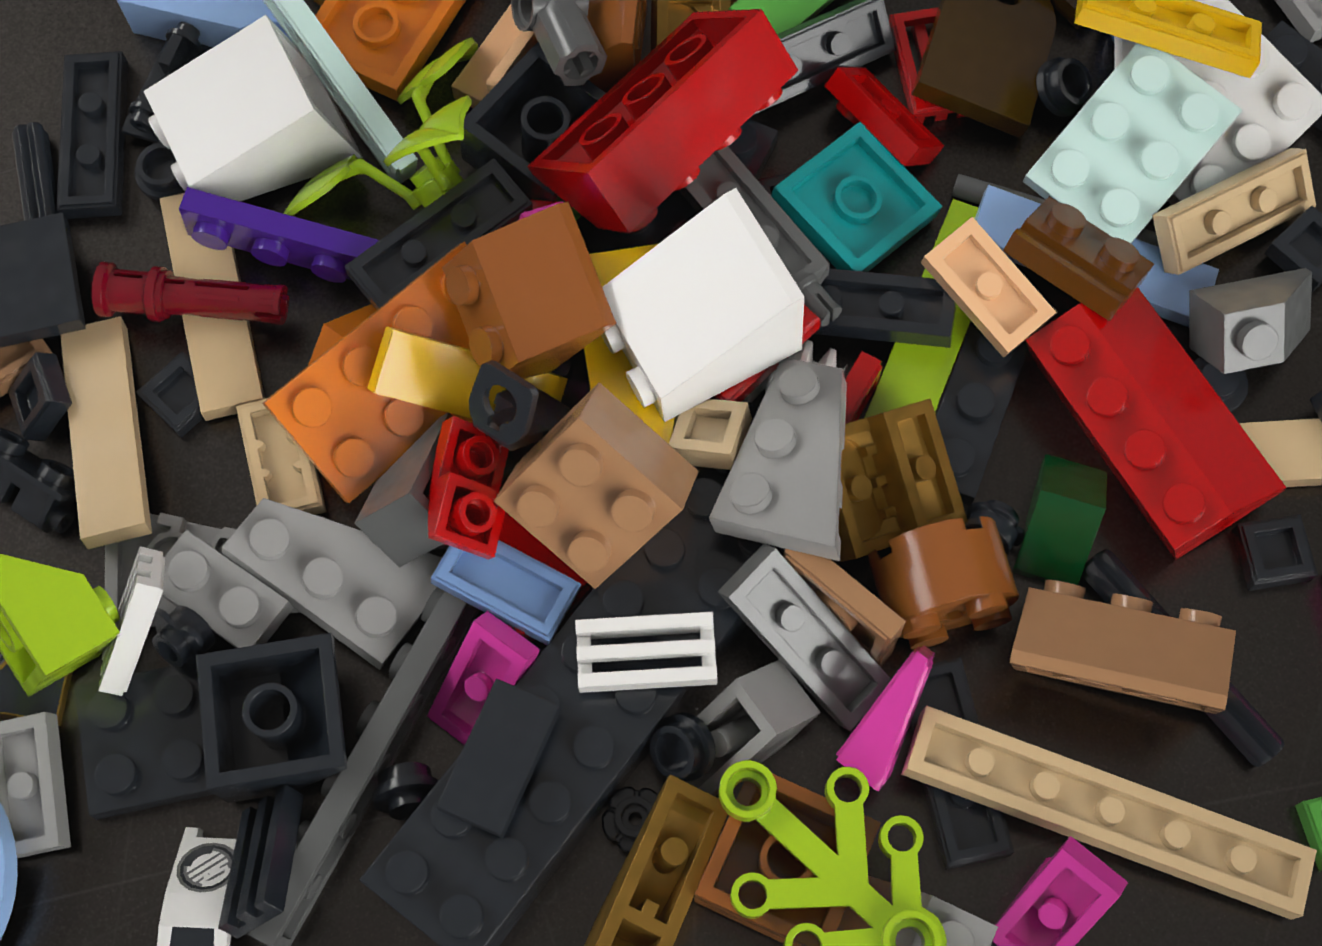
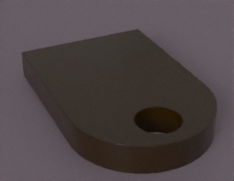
(987, 60)

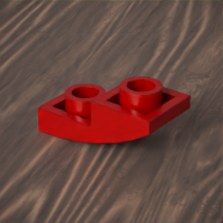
(464, 488)

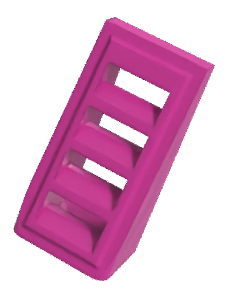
(881, 732)

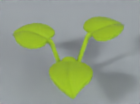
(443, 126)

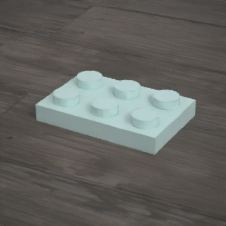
(1133, 142)

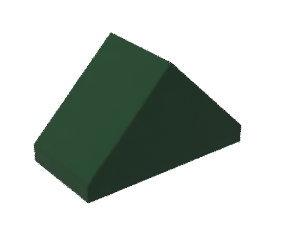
(1061, 521)

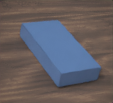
(509, 587)

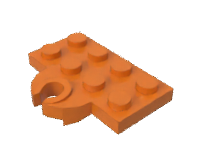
(387, 38)
(340, 422)

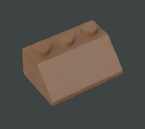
(1125, 647)

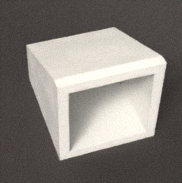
(248, 117)
(704, 309)

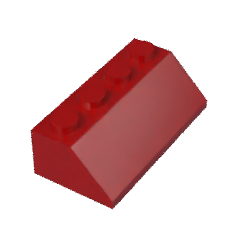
(666, 118)
(1154, 421)

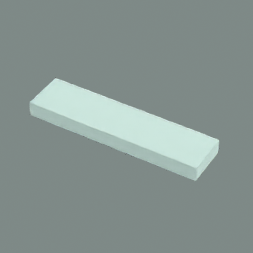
(342, 84)

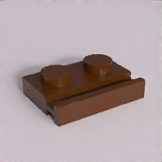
(1079, 257)

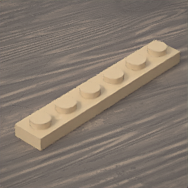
(1110, 813)

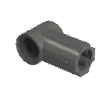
(563, 36)

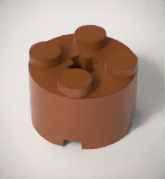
(945, 580)

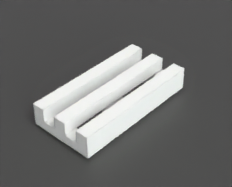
(136, 615)
(646, 626)

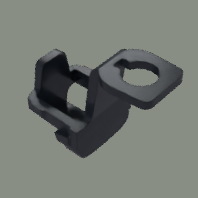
(520, 414)

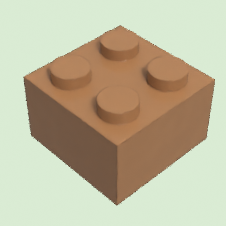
(597, 486)

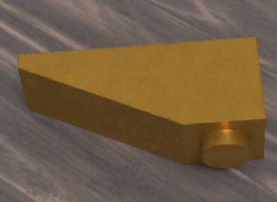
(661, 869)

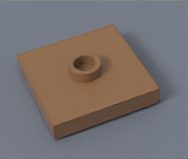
(856, 607)

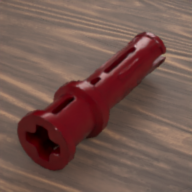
(163, 294)

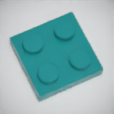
(856, 201)

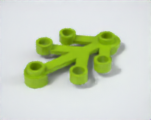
(839, 877)

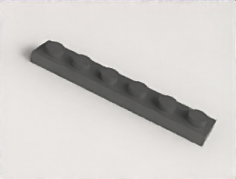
(381, 736)

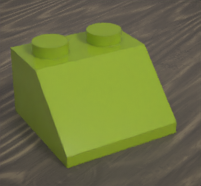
(51, 621)

